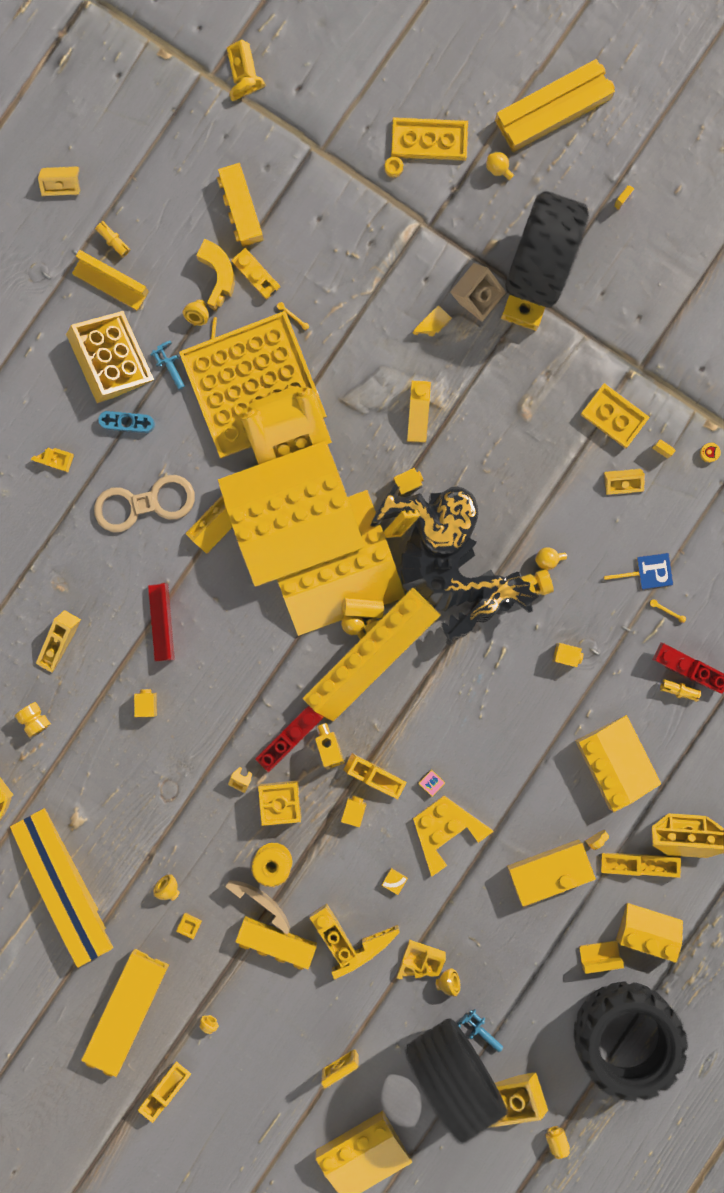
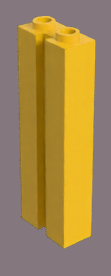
(555, 105)
(125, 1013)

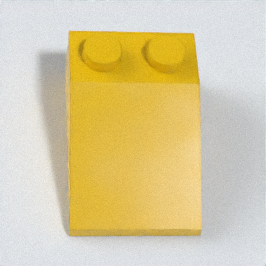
(522, 1099)

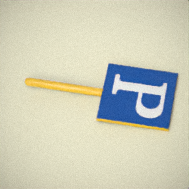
(653, 571)

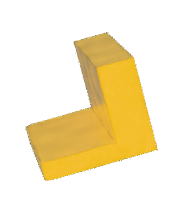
(59, 181)
(600, 957)

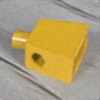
(332, 755)

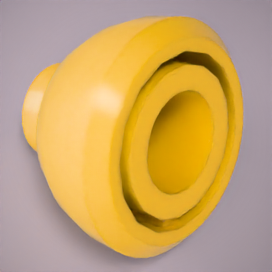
(196, 313)
(166, 888)
(449, 982)

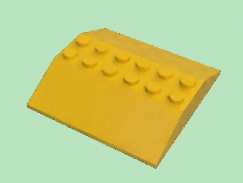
(290, 513)
(317, 593)

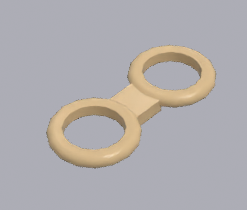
(144, 503)

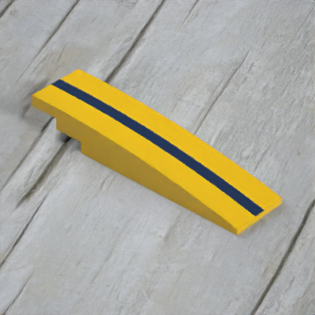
(61, 888)

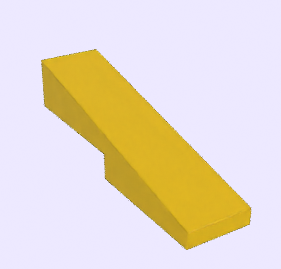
(641, 864)

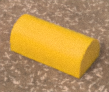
(363, 608)

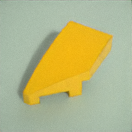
(433, 322)
(55, 458)

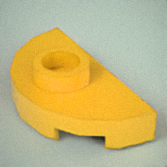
(245, 87)

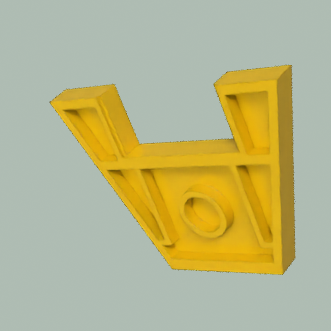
(440, 824)

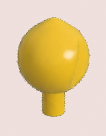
(498, 165)
(549, 558)
(353, 625)

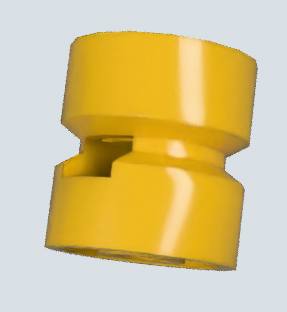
(542, 580)
(32, 719)

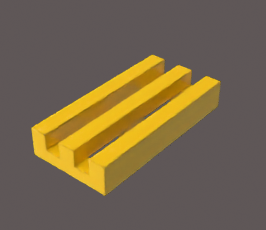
(401, 524)

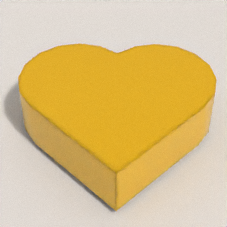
(597, 840)

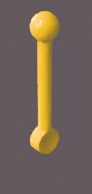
(280, 306)
(653, 603)

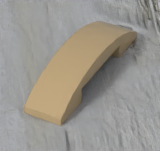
(240, 888)

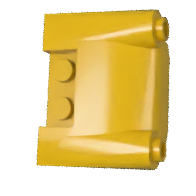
(284, 423)

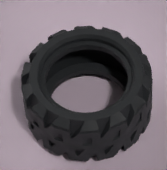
(547, 249)
(652, 1075)

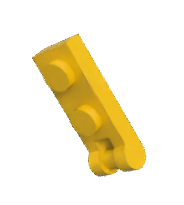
(255, 273)

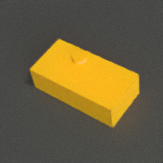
(551, 872)

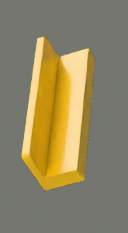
(110, 280)
(211, 526)

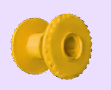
(269, 875)

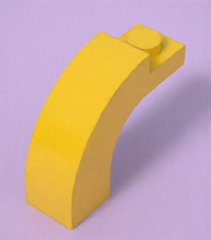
(218, 260)

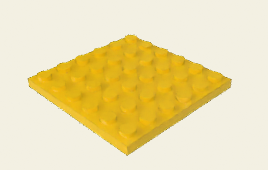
(241, 369)

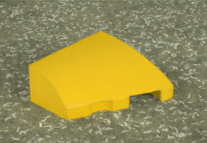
(421, 961)

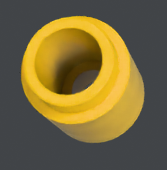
(557, 1142)

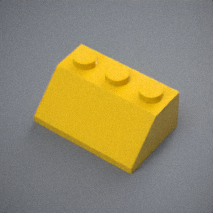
(650, 932)

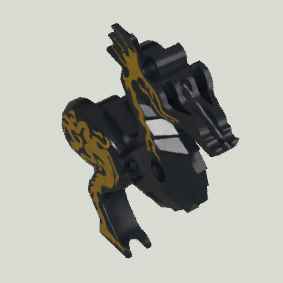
(440, 548)

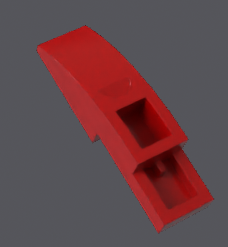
(690, 668)
(288, 738)

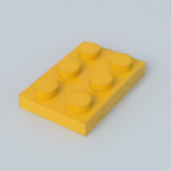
(615, 415)

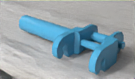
(169, 364)
(479, 1030)

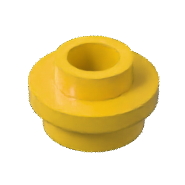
(208, 1024)

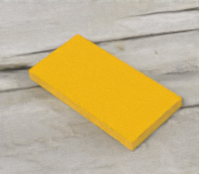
(429, 139)

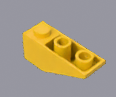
(333, 935)

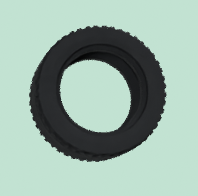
(455, 1081)

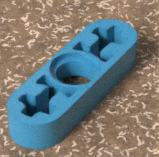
(112, 425)

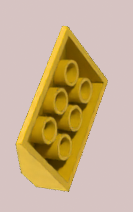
(109, 356)
(618, 763)
(363, 1155)

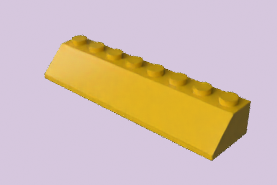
(371, 656)

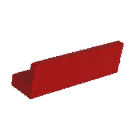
(161, 622)

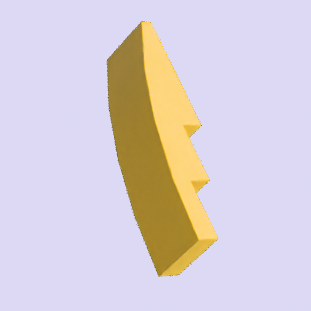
(371, 947)

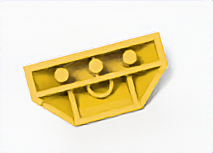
(688, 836)

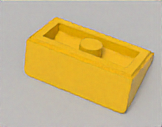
(241, 60)
(624, 481)

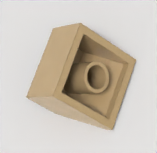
(478, 291)

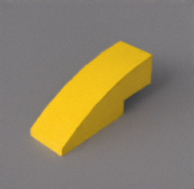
(374, 776)
(164, 1092)

